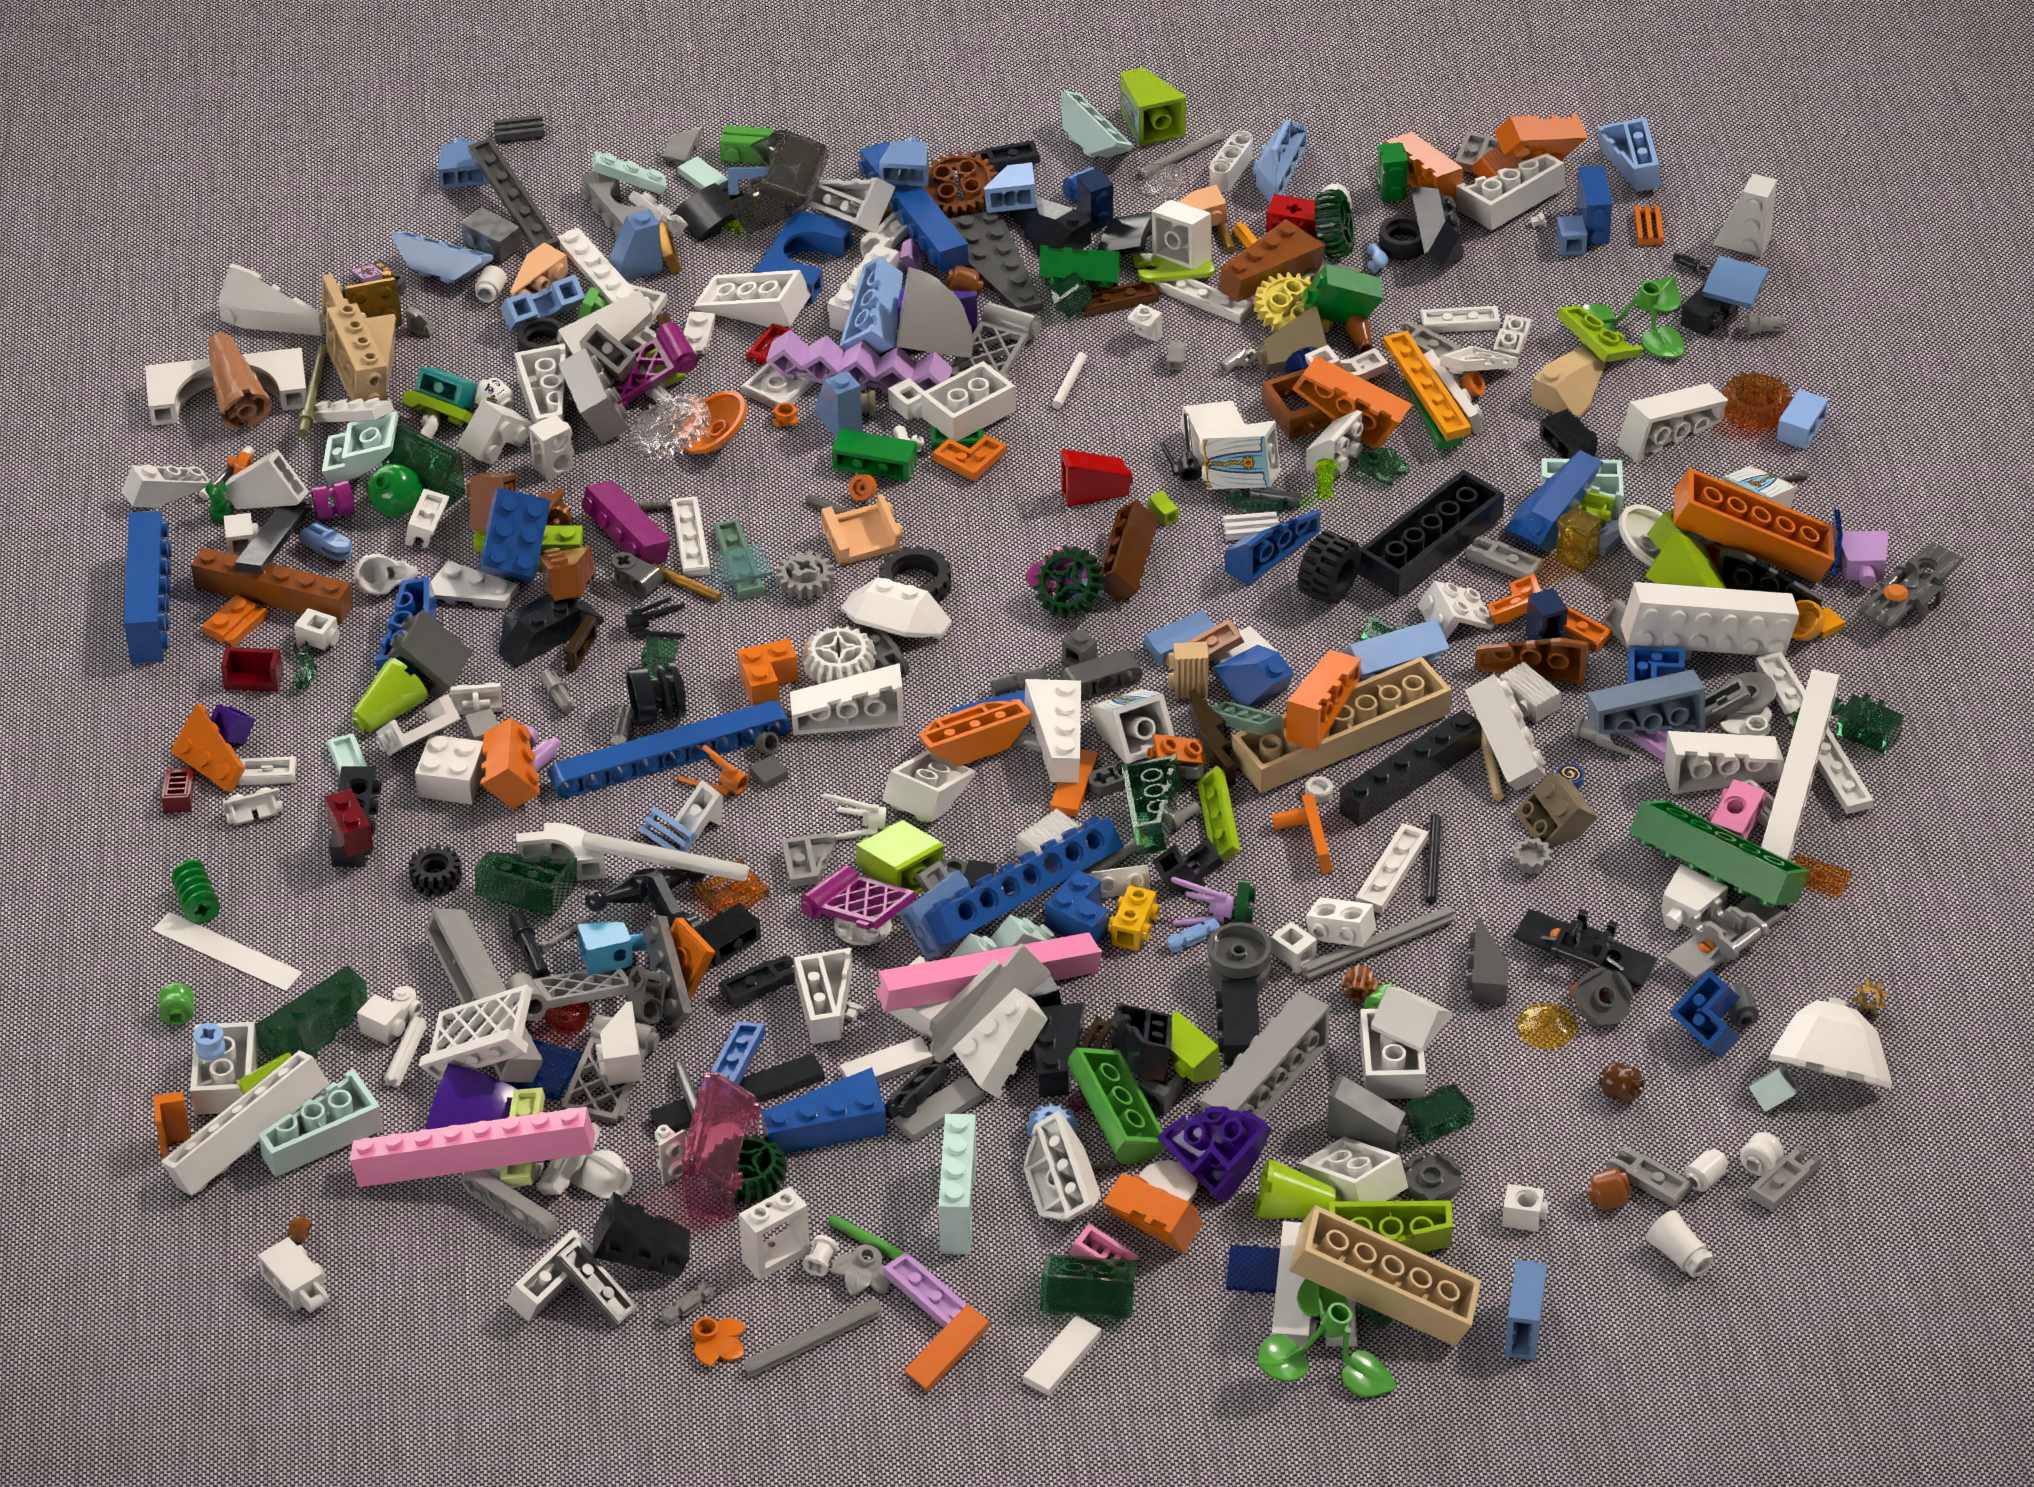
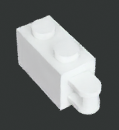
(294, 1275)

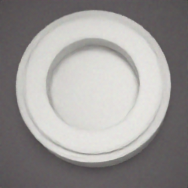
(1320, 787)

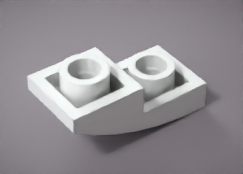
(1512, 335)

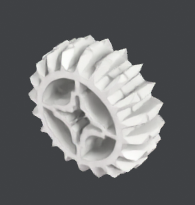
(824, 648)

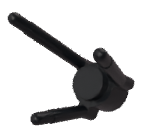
(1187, 465)
(638, 619)

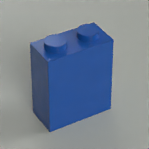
(1594, 203)

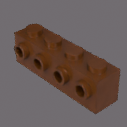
(1128, 550)

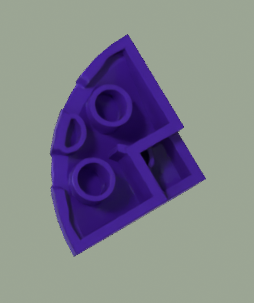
(468, 1098)
(1217, 1147)

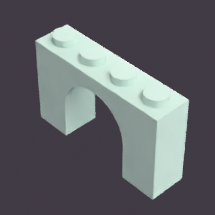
(956, 1183)

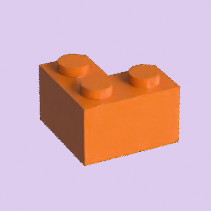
(765, 667)

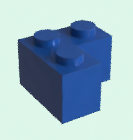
(1653, 662)
(1077, 908)
(1702, 1013)

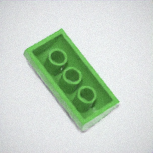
(1117, 1103)

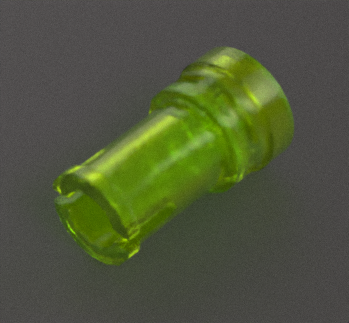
(1325, 473)

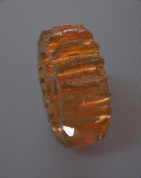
(1761, 400)

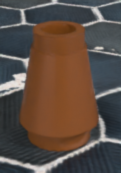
(1359, 332)

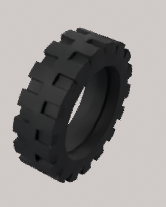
(923, 559)

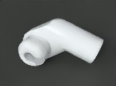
(430, 425)
(900, 432)

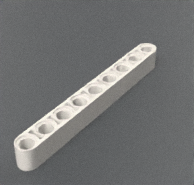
(1801, 763)

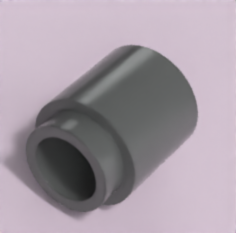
(1744, 1011)

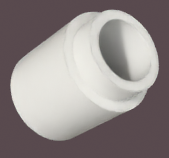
(490, 283)
(1706, 1170)

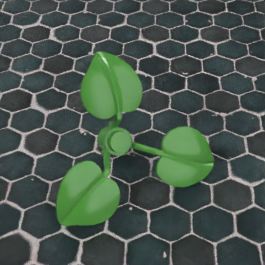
(1653, 296)
(1284, 1361)

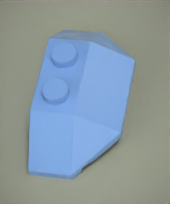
(1280, 158)
(438, 257)

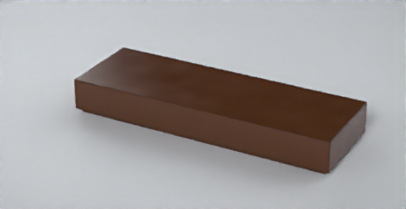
(1121, 298)

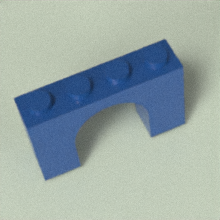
(802, 234)

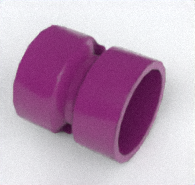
(342, 500)

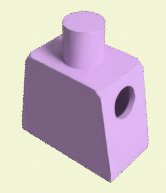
(1863, 556)

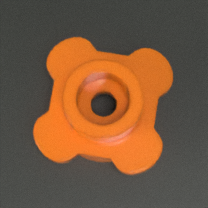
(785, 414)

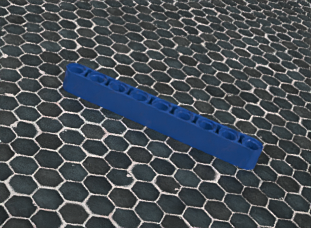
(666, 749)

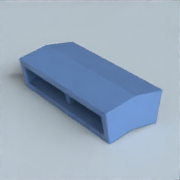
(1161, 641)

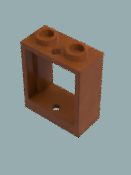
(1295, 422)

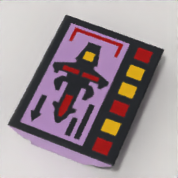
(371, 271)

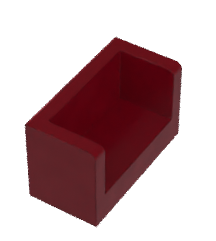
(252, 669)

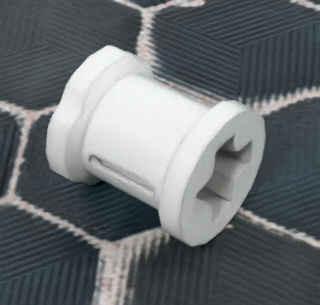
(818, 1260)

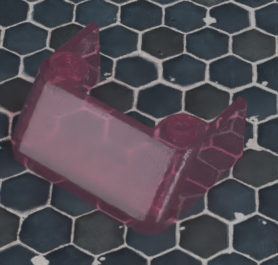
(714, 1146)

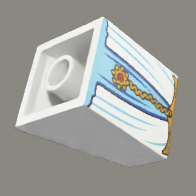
(1241, 456)
(1763, 484)
(1130, 722)

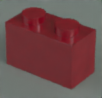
(348, 822)

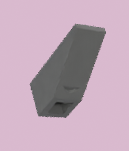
(1489, 968)

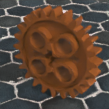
(973, 177)

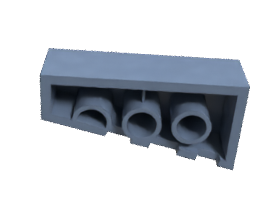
(1650, 705)

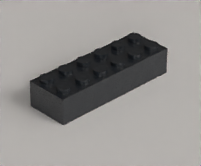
(1431, 533)

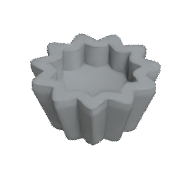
(1531, 855)

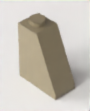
(1299, 333)

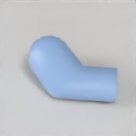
(1379, 257)

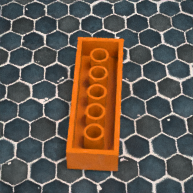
(1753, 525)

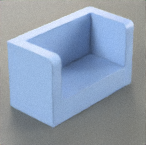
(1802, 419)

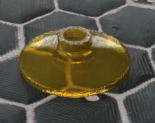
(1546, 1025)

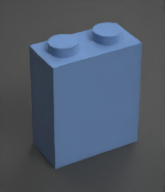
(1525, 1310)

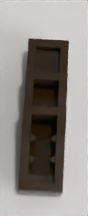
(1210, 730)

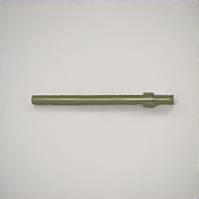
(306, 416)

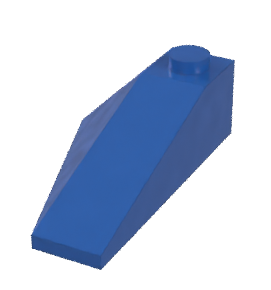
(1265, 549)

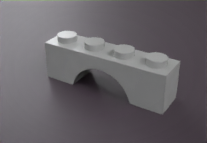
(603, 195)

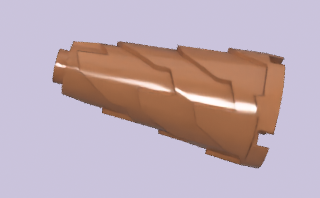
(235, 385)

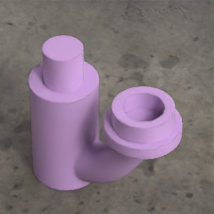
(545, 750)

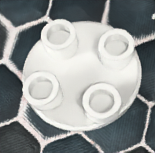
(854, 935)

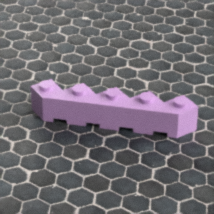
(826, 359)

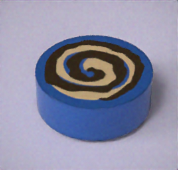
(1573, 773)

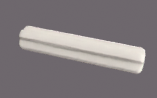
(405, 1051)

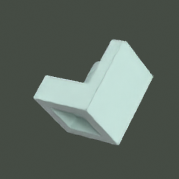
(1774, 1087)

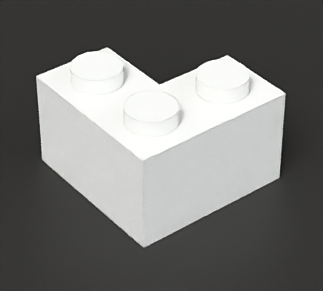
(491, 429)

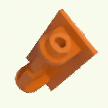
(1187, 749)

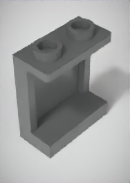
(431, 651)

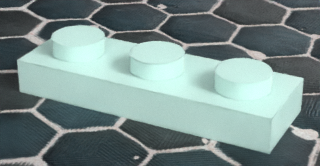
(629, 172)

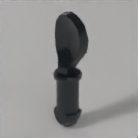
(1691, 263)

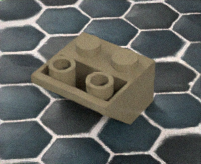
(1556, 811)

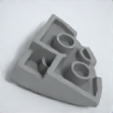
(933, 318)

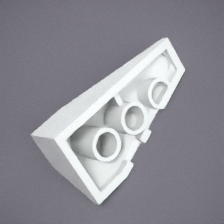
(256, 305)

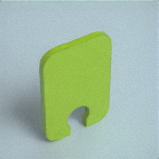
(1169, 270)

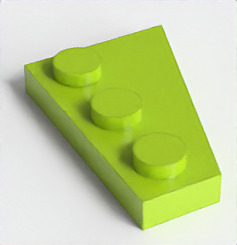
(1603, 342)

